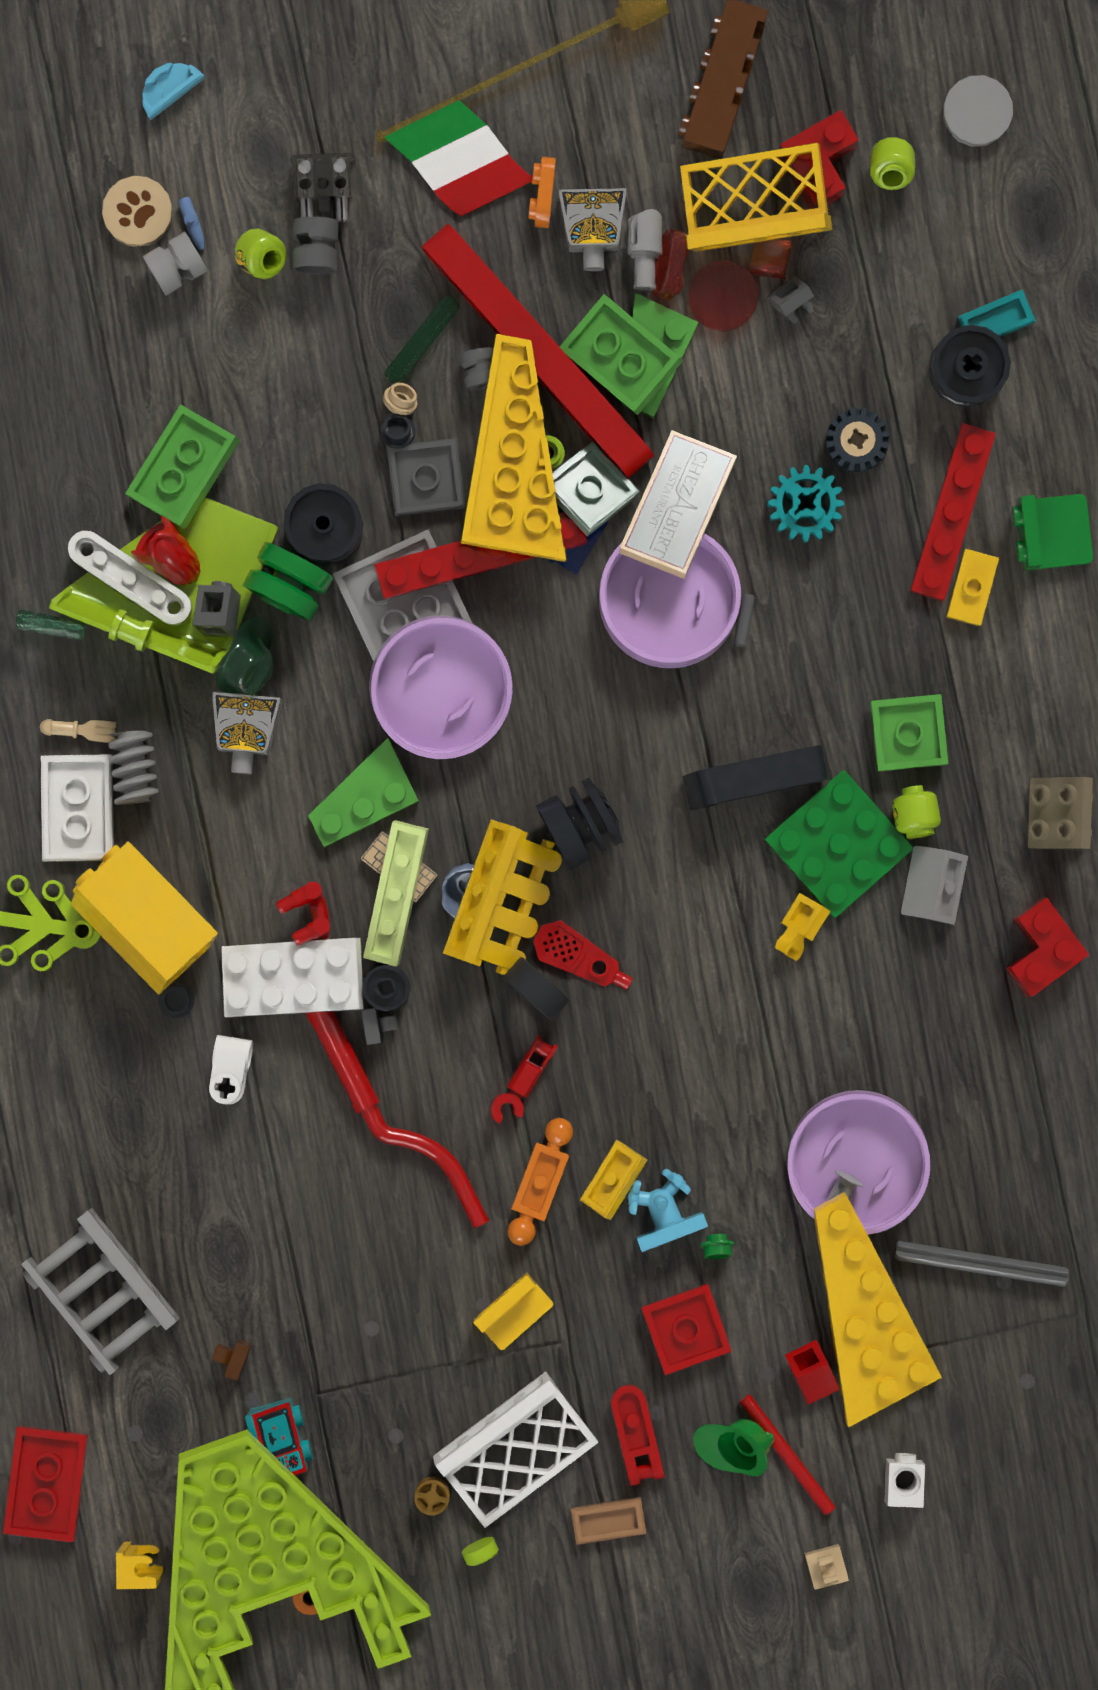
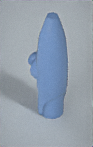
(191, 222)

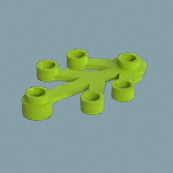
(42, 924)

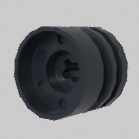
(580, 823)

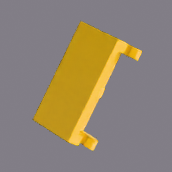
(134, 1568)

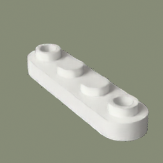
(130, 578)

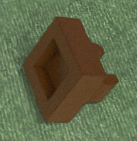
(234, 1358)

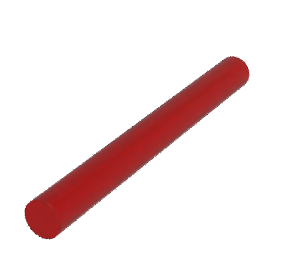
(788, 1455)

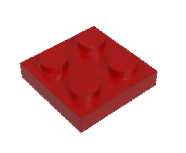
(686, 1329)

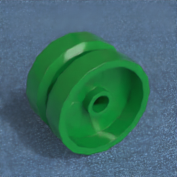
(286, 584)

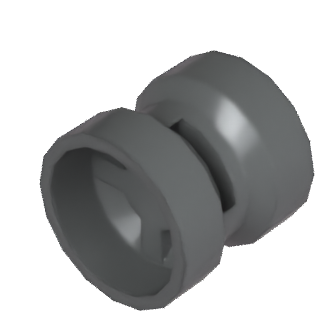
(477, 367)

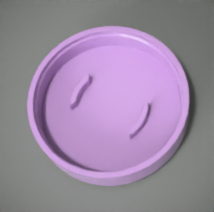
(668, 617)
(440, 687)
(869, 1140)

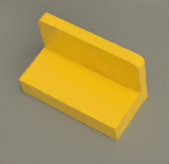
(513, 1311)

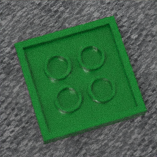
(839, 843)

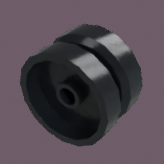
(989, 359)
(328, 545)

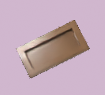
(608, 1520)

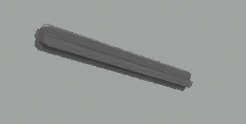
(981, 1263)

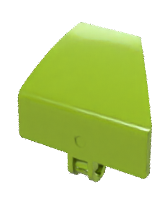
(227, 551)

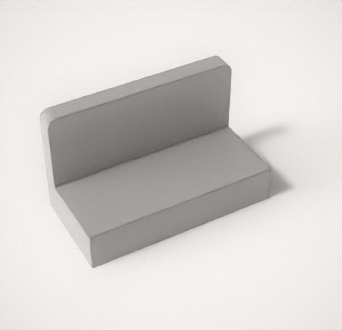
(934, 884)

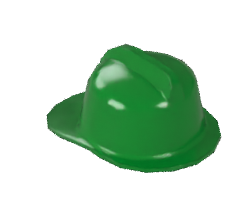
(735, 1447)

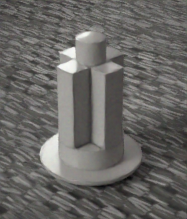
(844, 1183)

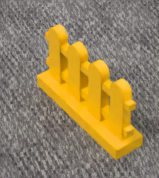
(485, 893)

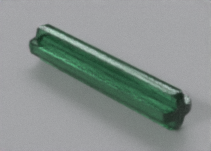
(422, 339)

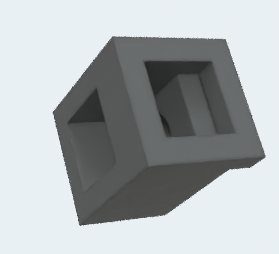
(208, 603)

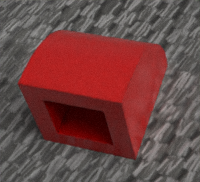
(812, 1372)

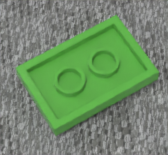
(621, 354)
(182, 467)

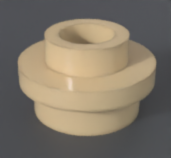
(400, 399)

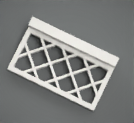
(498, 1424)

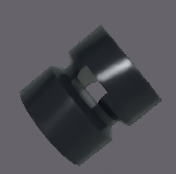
(386, 987)

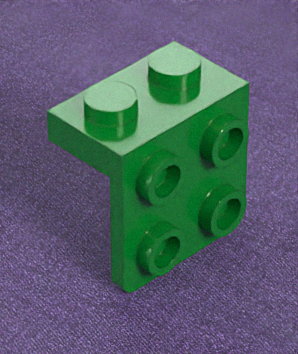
(1052, 531)

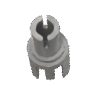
(645, 247)

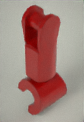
(522, 1080)

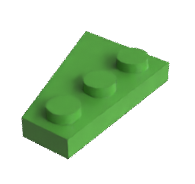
(671, 329)
(364, 797)

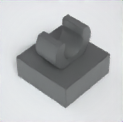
(790, 297)
(374, 1025)

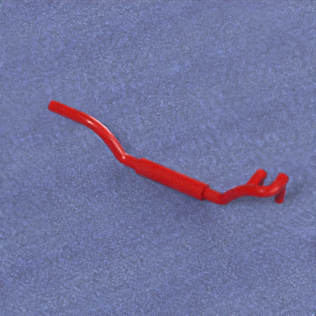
(352, 1073)

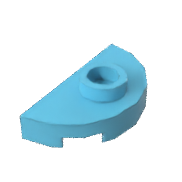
(167, 85)

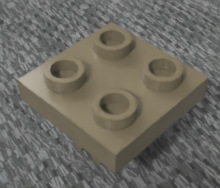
(1060, 813)

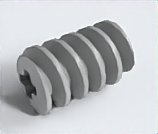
(133, 767)

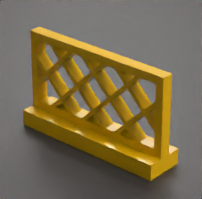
(760, 228)

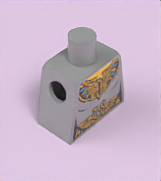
(592, 222)
(245, 727)

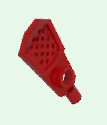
(582, 959)

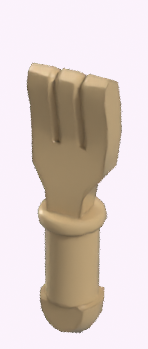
(93, 730)

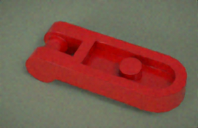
(636, 1433)

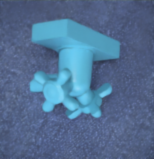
(664, 1212)

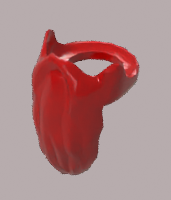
(168, 553)

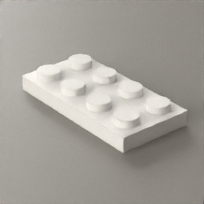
(292, 977)

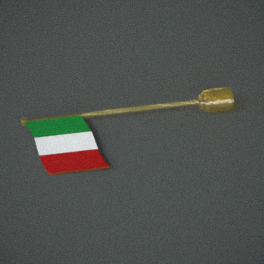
(461, 153)

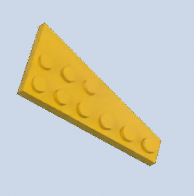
(512, 475)
(872, 1331)

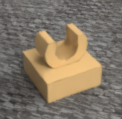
(826, 1566)

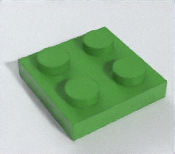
(909, 732)

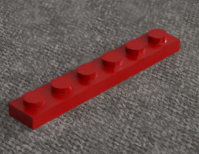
(455, 562)

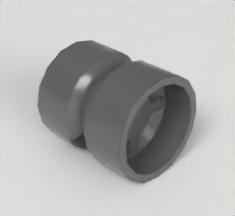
(315, 245)

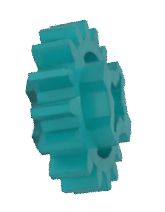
(817, 515)

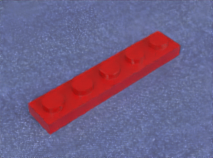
(952, 512)

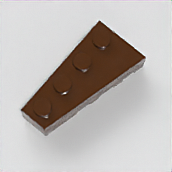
(724, 78)

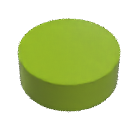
(480, 1551)

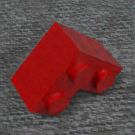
(835, 141)
(1054, 948)

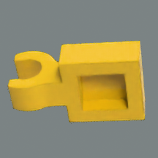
(803, 922)

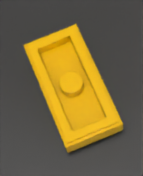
(972, 587)
(613, 1180)

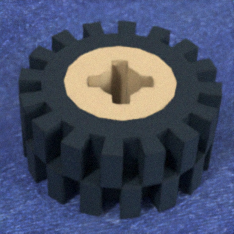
(860, 452)

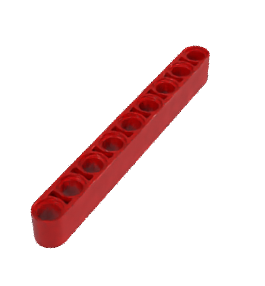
(553, 367)

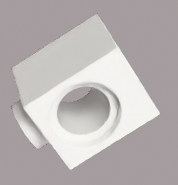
(904, 1497)

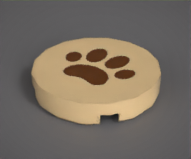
(137, 211)

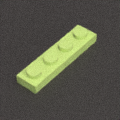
(395, 893)

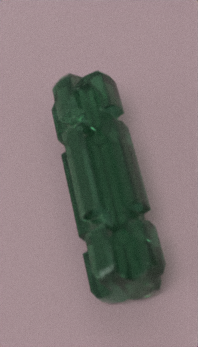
(50, 625)

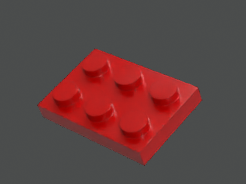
(45, 1484)

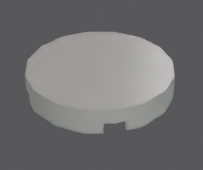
(977, 110)

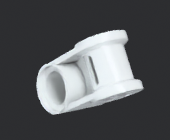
(232, 1061)

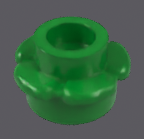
(717, 1247)

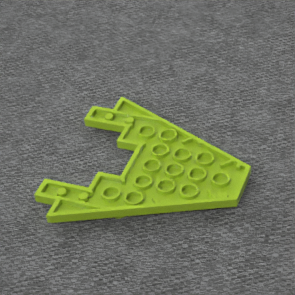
(257, 1537)

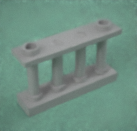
(112, 1259)

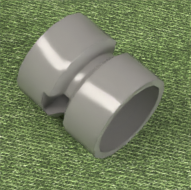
(175, 263)

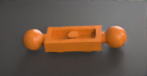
(540, 1181)

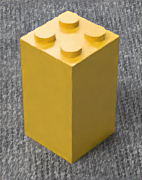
(142, 916)

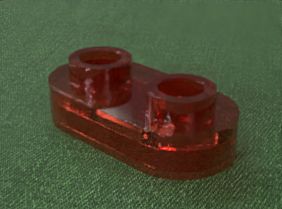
(670, 264)

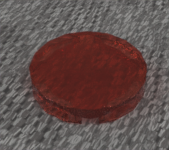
(723, 296)

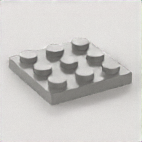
(381, 618)

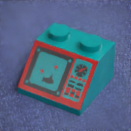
(278, 1429)

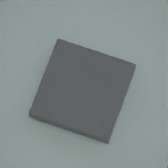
(426, 477)

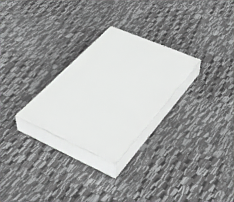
(76, 807)

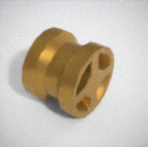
(430, 1502)

